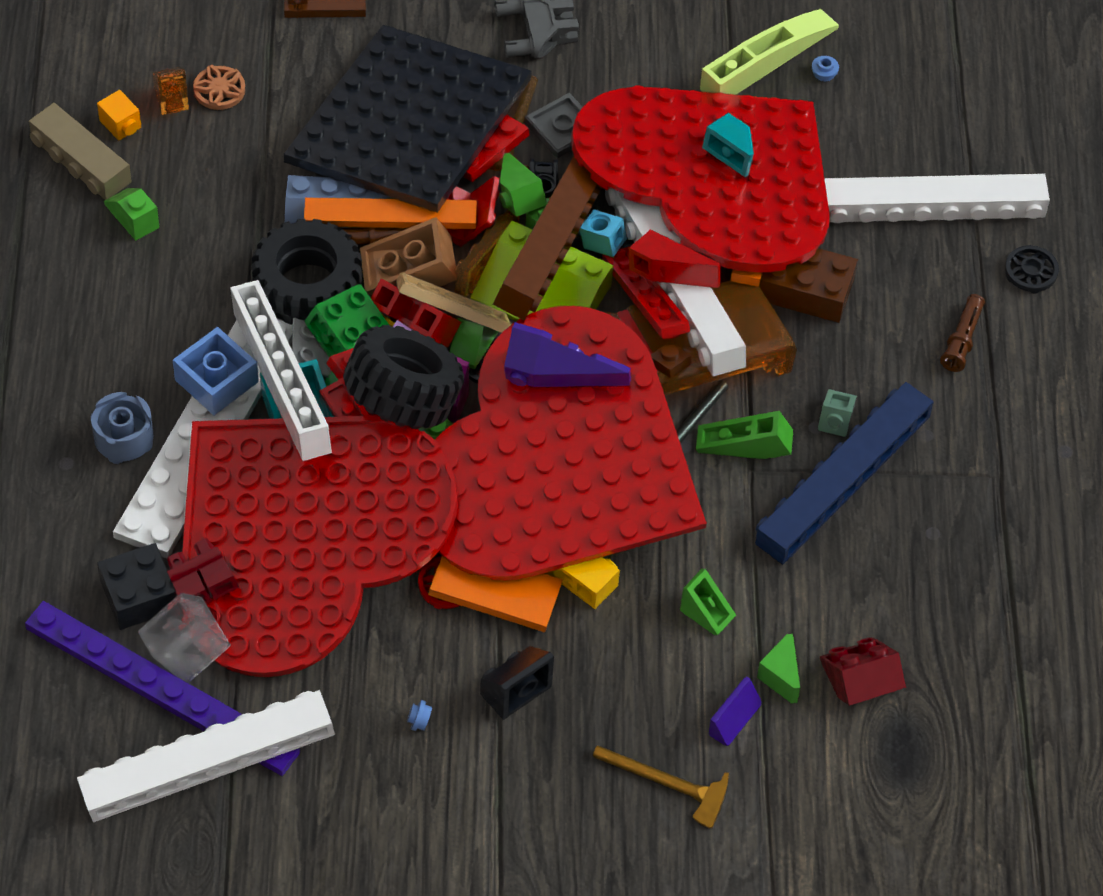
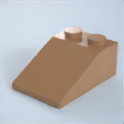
(418, 251)

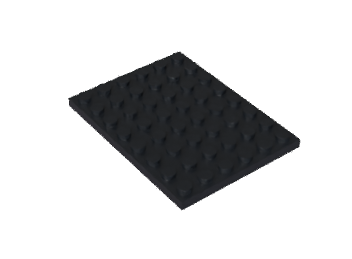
(408, 118)

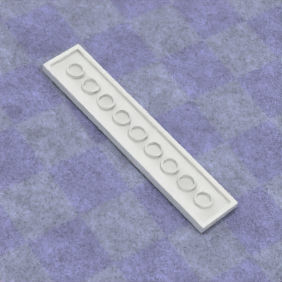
(159, 504)

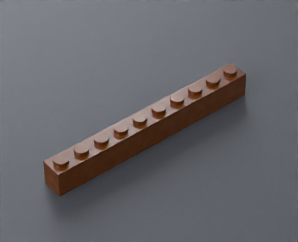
(548, 242)

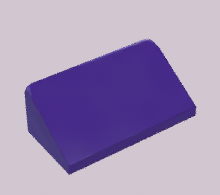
(735, 712)

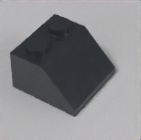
(517, 680)

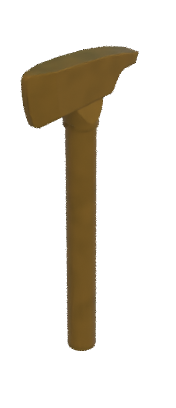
(710, 796)

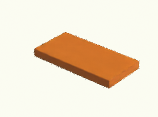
(518, 601)

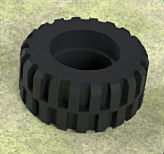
(305, 245)
(403, 377)

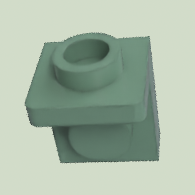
(836, 412)

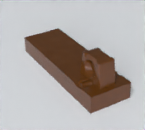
(324, 8)

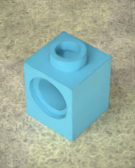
(603, 233)

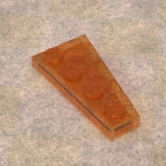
(470, 269)

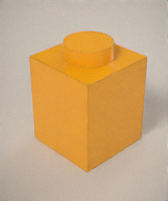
(119, 115)

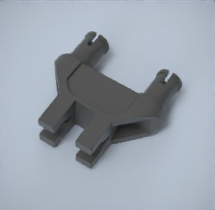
(546, 25)

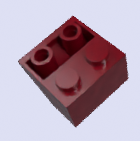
(863, 670)

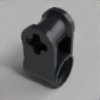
(547, 173)

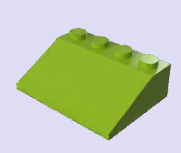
(578, 282)

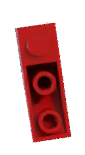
(670, 262)

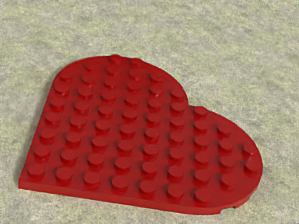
(652, 152)
(567, 467)
(311, 529)

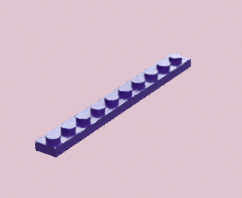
(138, 674)

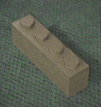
(79, 151)

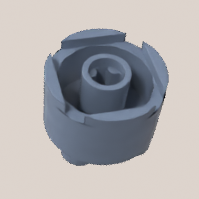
(122, 427)

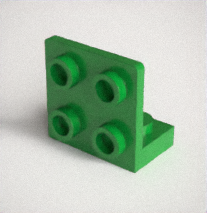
(342, 319)

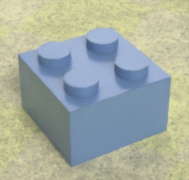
(215, 370)

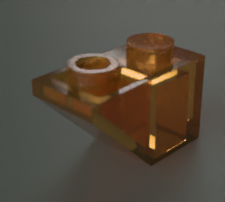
(171, 90)

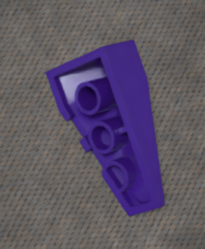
(542, 362)

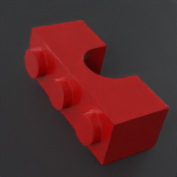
(415, 313)

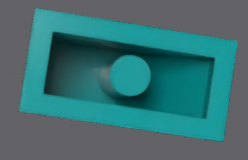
(730, 142)

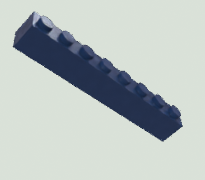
(843, 472)

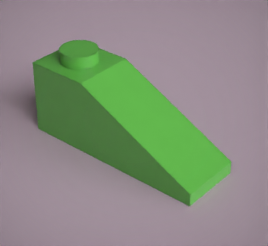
(520, 187)
(750, 437)

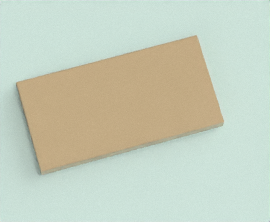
(452, 302)

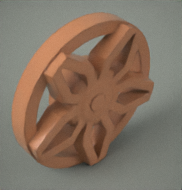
(219, 87)

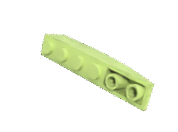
(765, 52)

